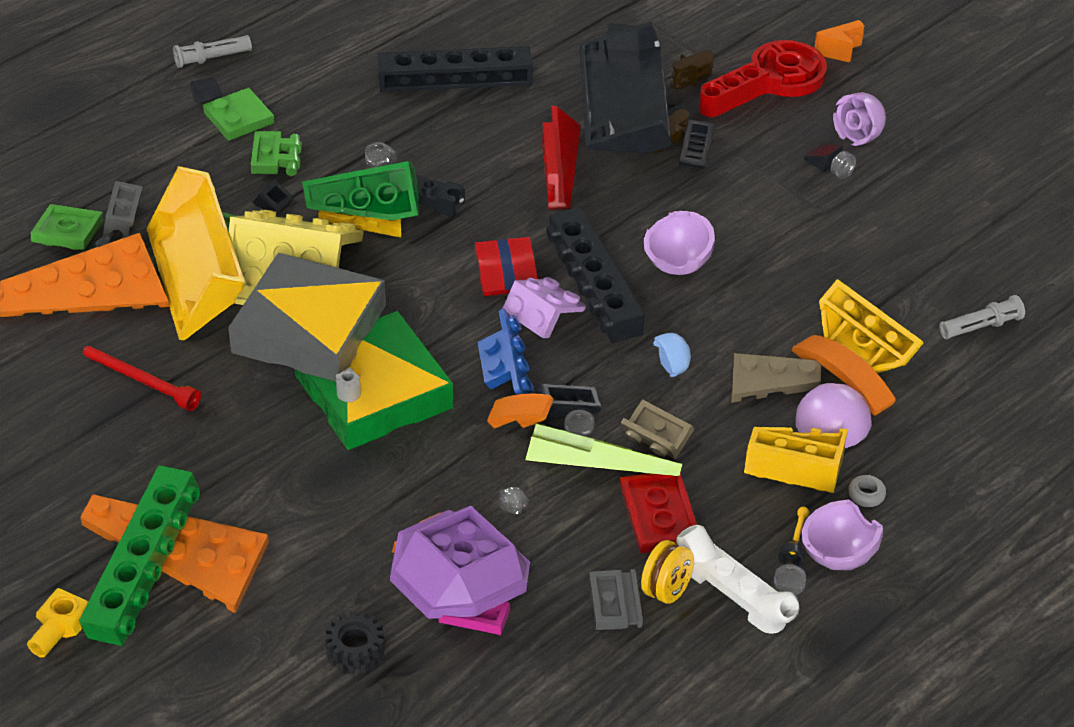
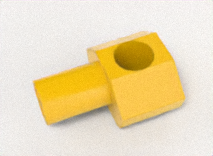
(59, 618)

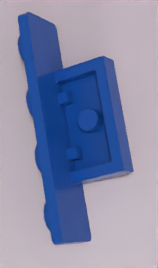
(504, 357)

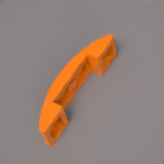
(849, 369)

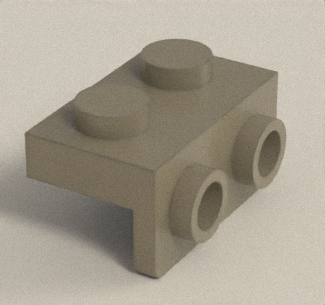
(658, 429)

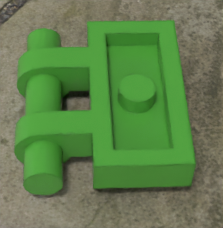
(267, 150)

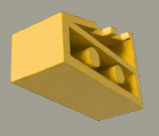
(796, 457)

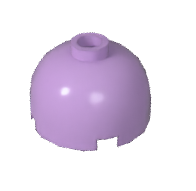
(859, 118)

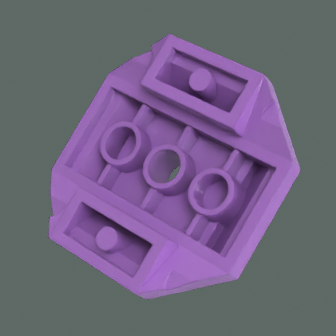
(457, 565)

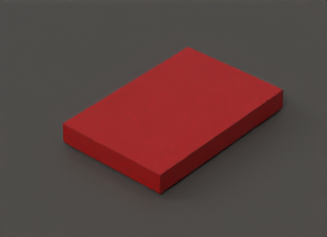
(656, 508)

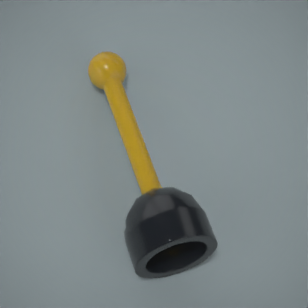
(796, 551)

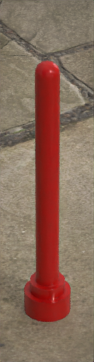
(185, 397)

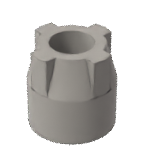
(348, 385)

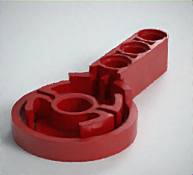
(787, 73)

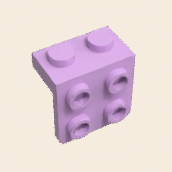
(539, 304)

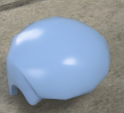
(673, 353)

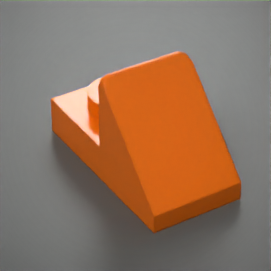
(840, 40)

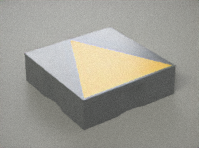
(307, 316)

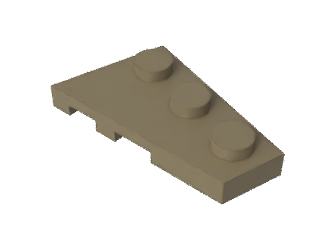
(770, 374)

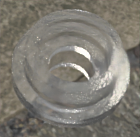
(512, 500)

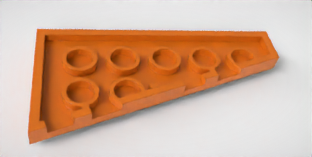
(87, 282)
(204, 555)

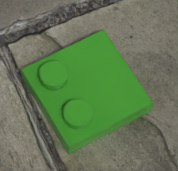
(238, 114)
(66, 227)

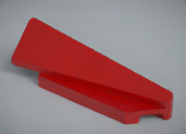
(560, 151)

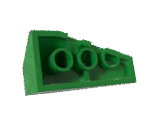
(376, 192)

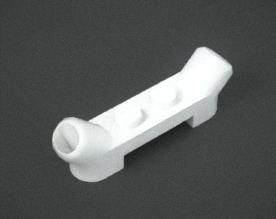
(766, 606)

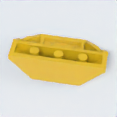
(866, 329)

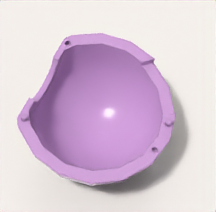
(680, 242)
(835, 407)
(841, 536)

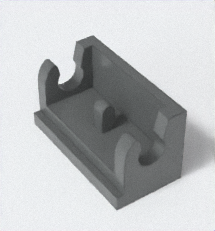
(122, 208)

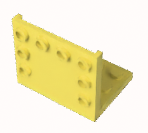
(262, 235)

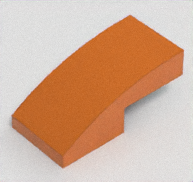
(524, 408)

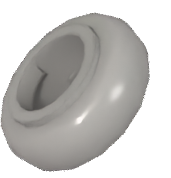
(867, 499)

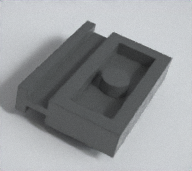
(615, 599)

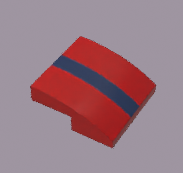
(503, 263)

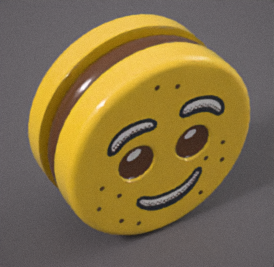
(667, 571)

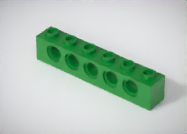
(140, 556)

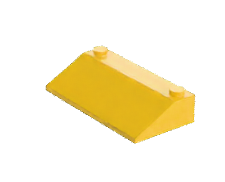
(194, 252)

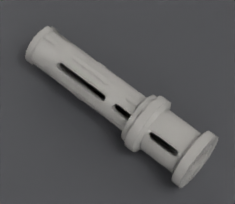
(200, 52)
(994, 315)

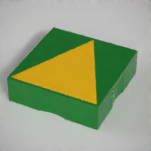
(396, 382)

